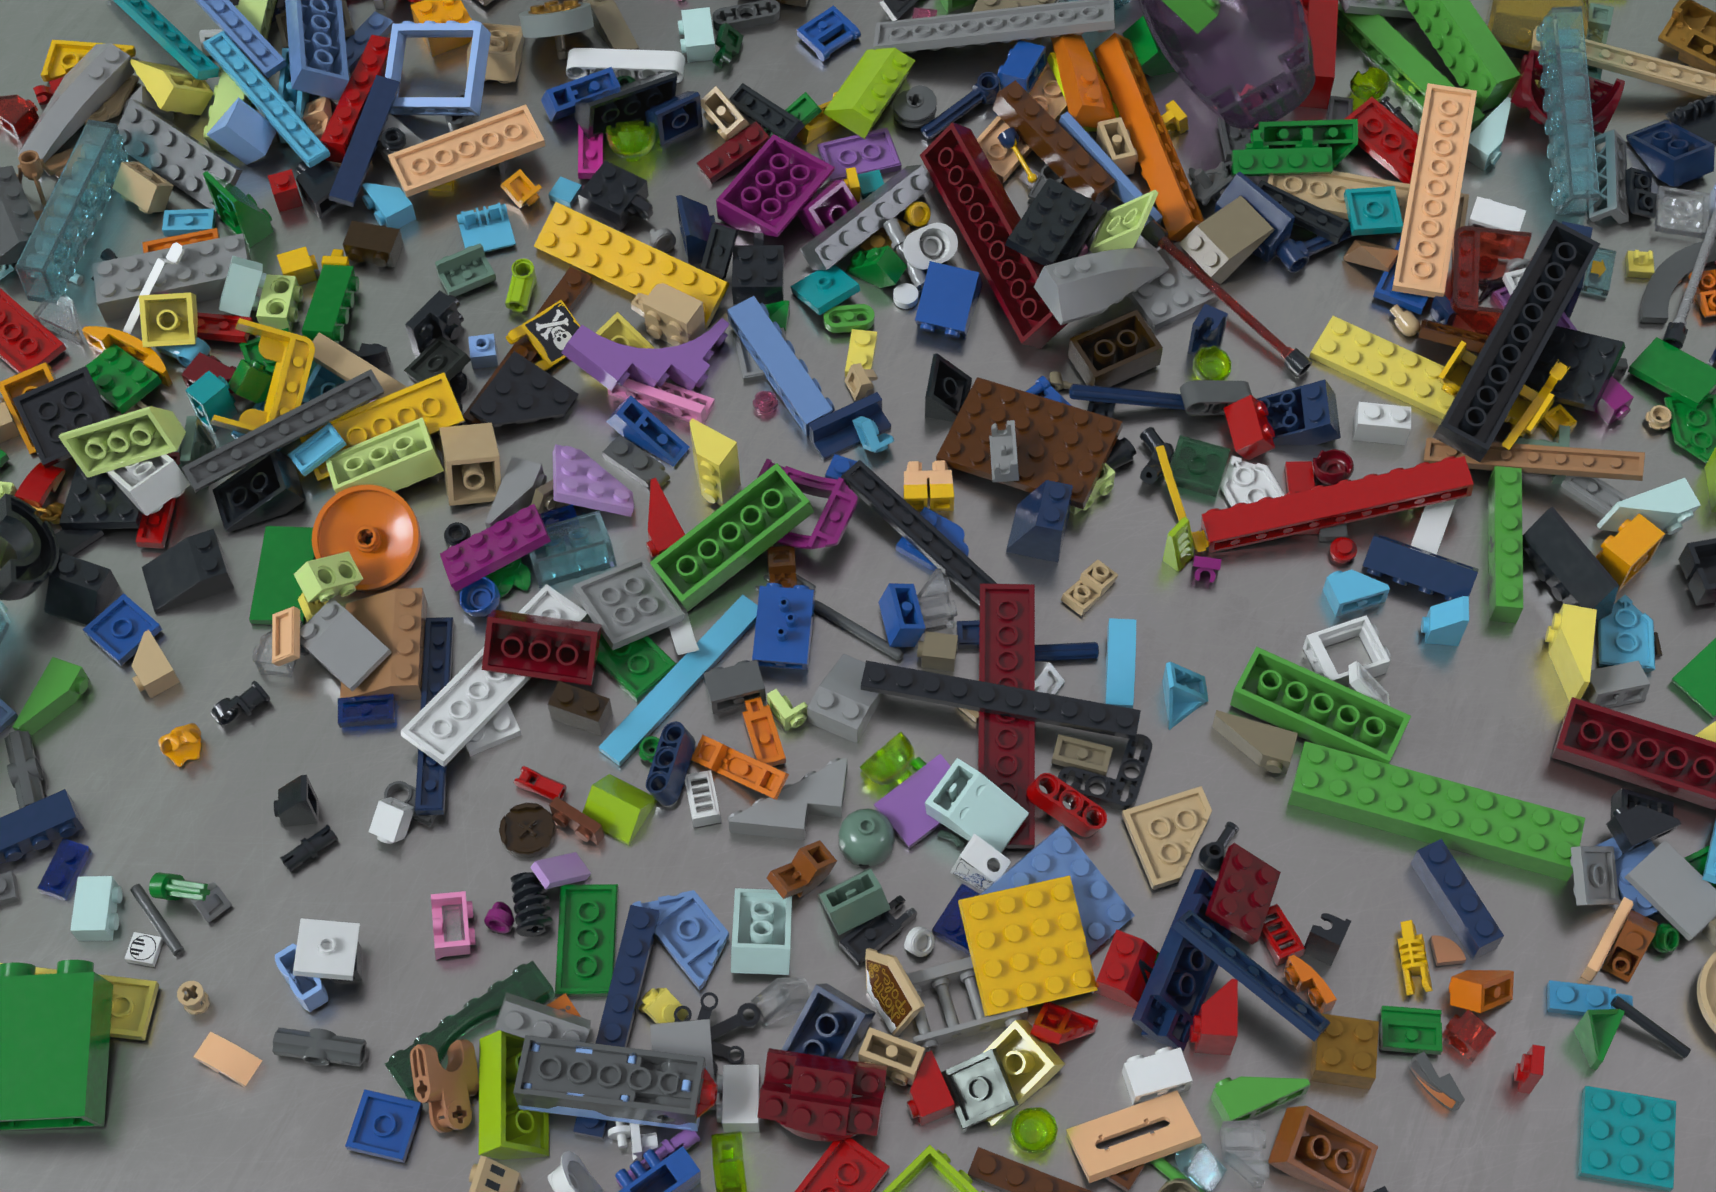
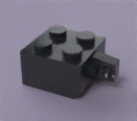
(615, 197)
(758, 272)

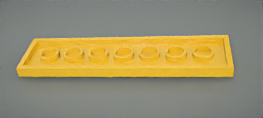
(623, 259)

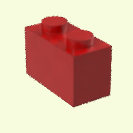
(1249, 427)

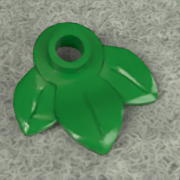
(511, 575)

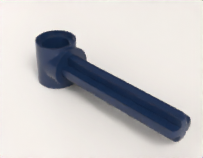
(982, 92)
(1296, 253)

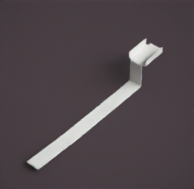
(173, 256)

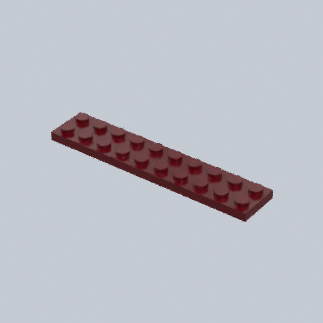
(1008, 659)

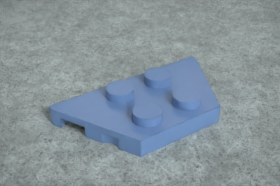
(689, 933)

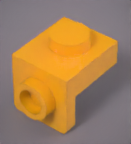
(521, 189)

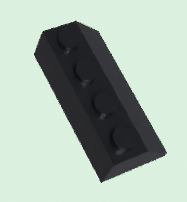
(624, 103)
(1568, 565)

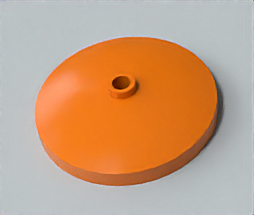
(365, 513)

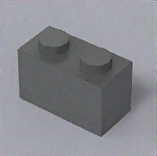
(733, 685)

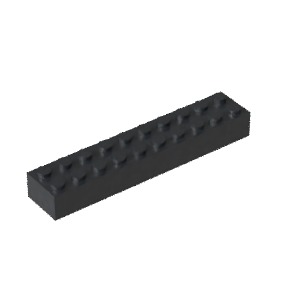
(1516, 341)

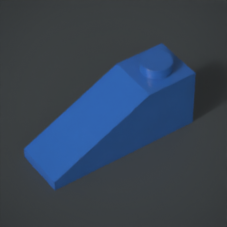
(561, 99)
(647, 431)

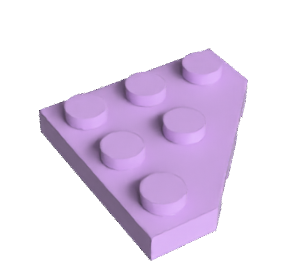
(586, 484)

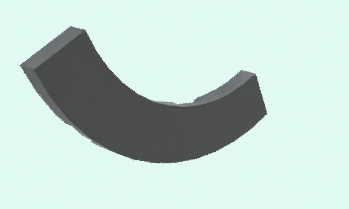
(1666, 278)

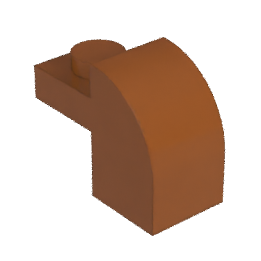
(805, 871)

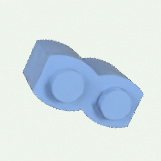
(308, 990)

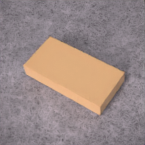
(286, 636)

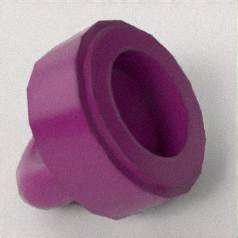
(499, 918)

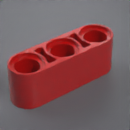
(1053, 805)

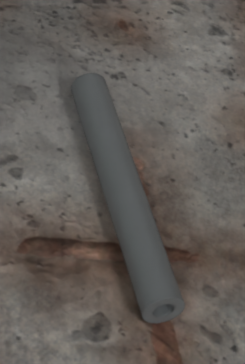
(156, 919)

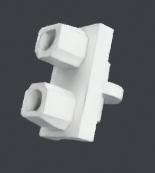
(639, 1142)

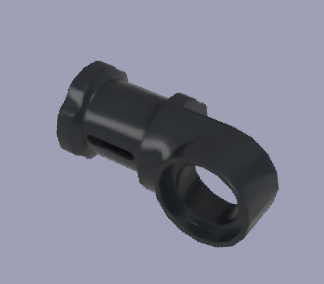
(229, 709)

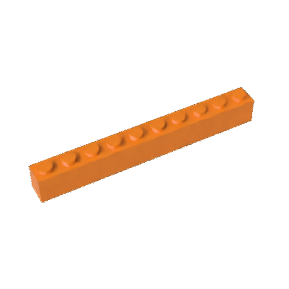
(1149, 136)

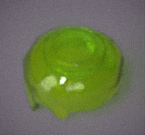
(1370, 84)
(1211, 364)
(1034, 1130)

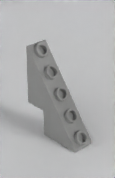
(816, 794)

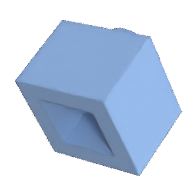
(483, 351)

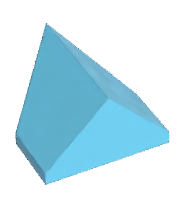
(1182, 692)

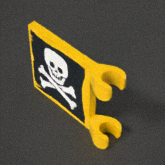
(547, 333)

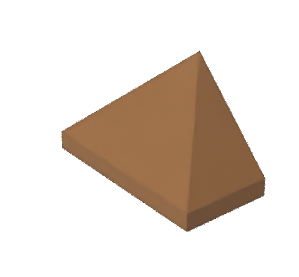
(1371, 255)

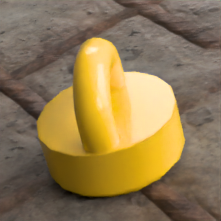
(917, 214)

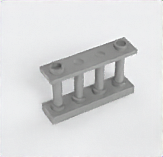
(939, 979)

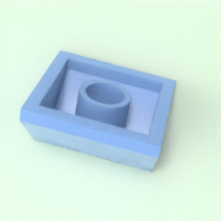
(243, 132)

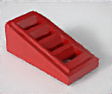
(1278, 955)

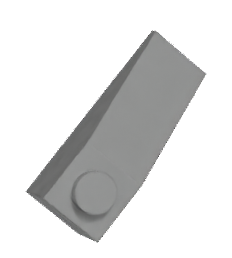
(516, 489)

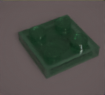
(1199, 465)

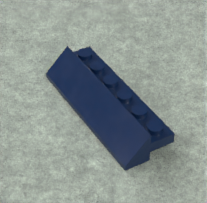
(1180, 974)

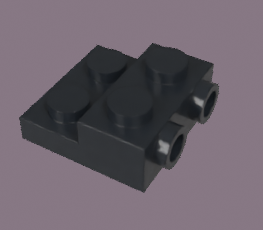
(434, 319)

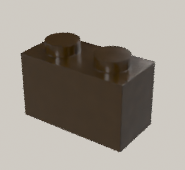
(373, 244)
(580, 708)

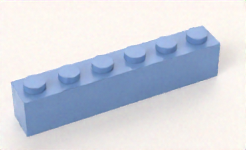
(779, 363)

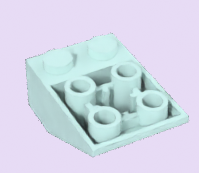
(975, 805)

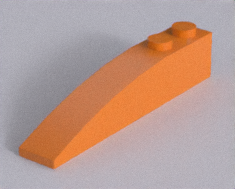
(1082, 84)

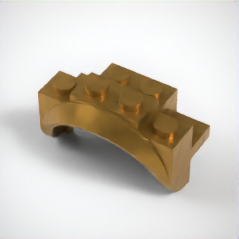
(1692, 34)

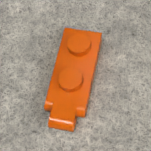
(763, 733)

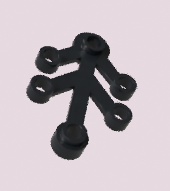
(724, 1026)

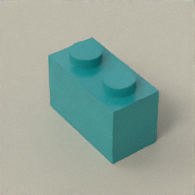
(211, 397)

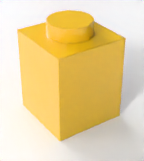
(298, 264)

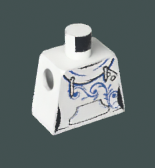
(980, 864)

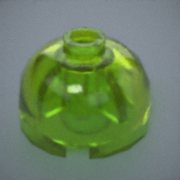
(631, 139)
(891, 761)

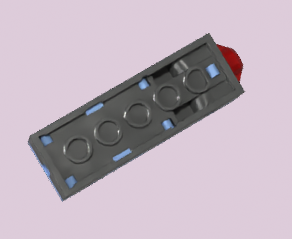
(613, 1083)

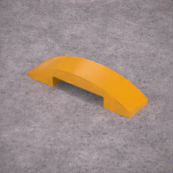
(104, 337)

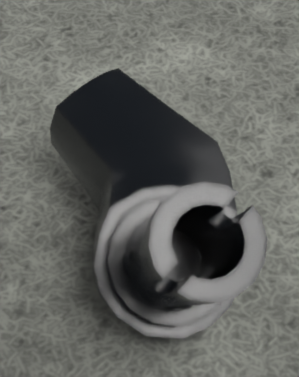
(1153, 469)

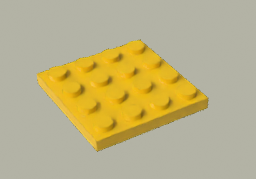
(1027, 945)

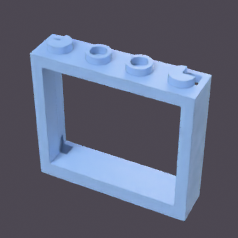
(451, 106)

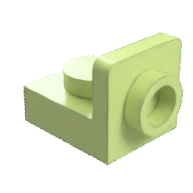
(784, 711)

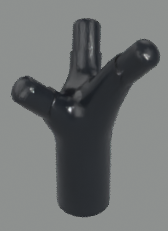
(1490, 285)

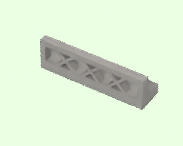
(1615, 191)

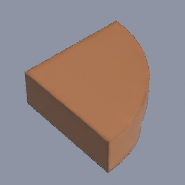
(1446, 951)

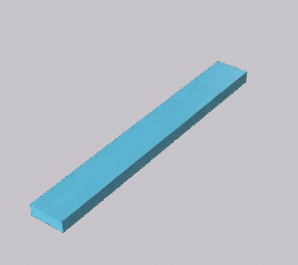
(266, 99)
(680, 681)

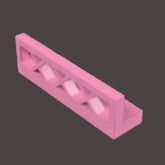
(666, 401)

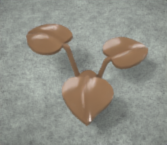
(32, 168)

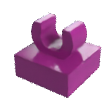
(1206, 564)

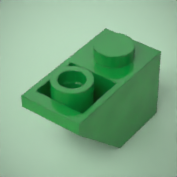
(877, 266)
(251, 381)

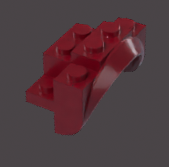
(1530, 95)
(821, 1095)

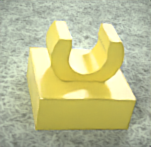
(1639, 264)

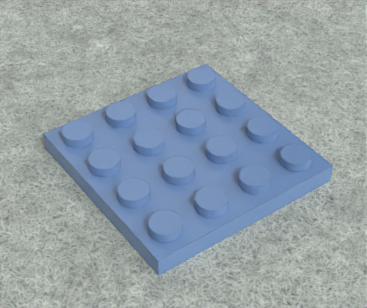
(1060, 856)

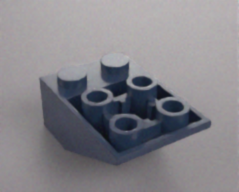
(1303, 414)

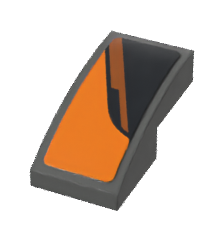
(1442, 1088)

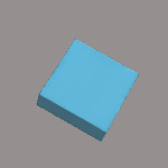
(565, 192)

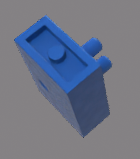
(784, 626)
(672, 1174)

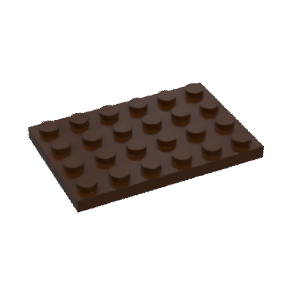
(1051, 439)

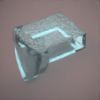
(1200, 1166)

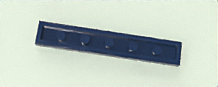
(364, 141)
(1251, 975)

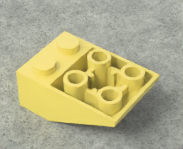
(173, 87)

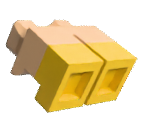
(938, 481)

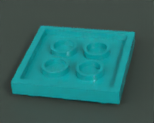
(1627, 1138)

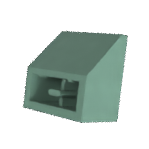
(854, 901)

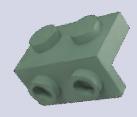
(465, 270)

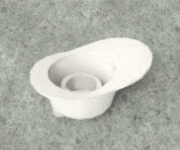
(930, 243)
(572, 1176)

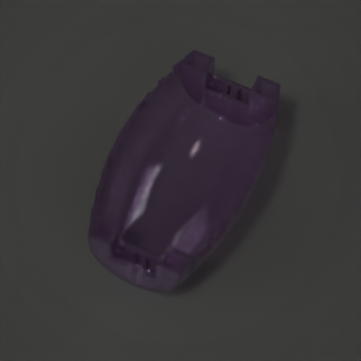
(1246, 62)

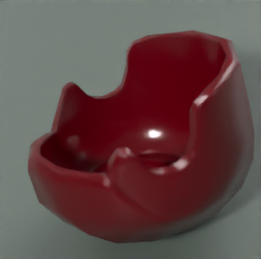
(1333, 466)

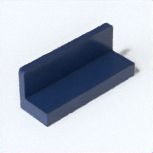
(837, 431)

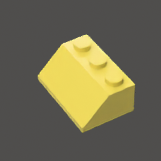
(715, 463)

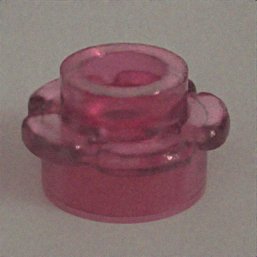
(765, 408)

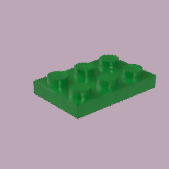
(121, 378)

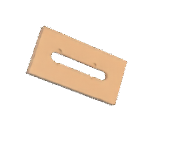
(1102, 1163)

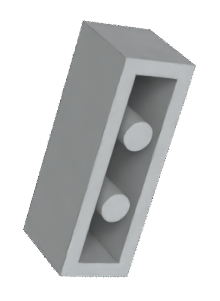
(531, 1018)

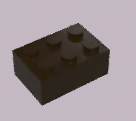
(1115, 350)

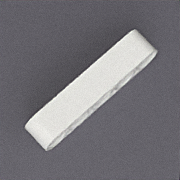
(624, 62)

